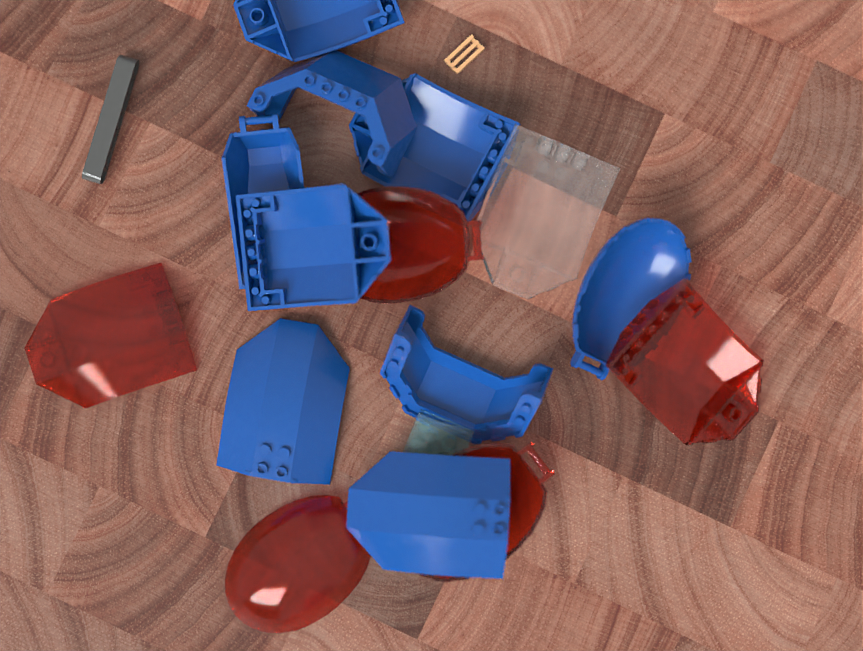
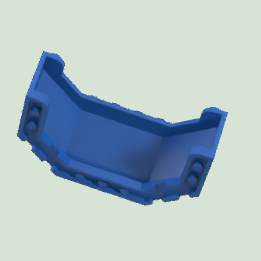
(352, 86)
(458, 389)

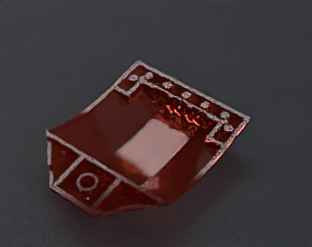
(110, 339)
(688, 367)

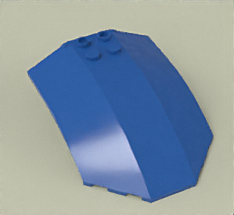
(314, 26)
(451, 150)
(309, 247)
(284, 405)
(433, 514)

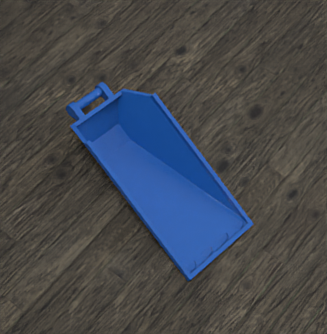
(258, 164)

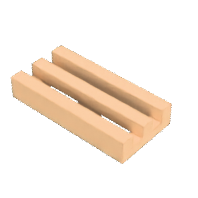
(475, 44)

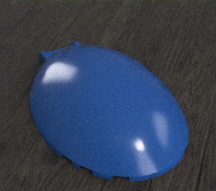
(619, 283)

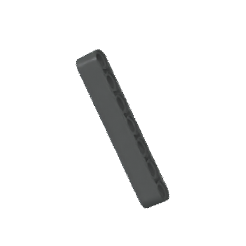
(110, 119)

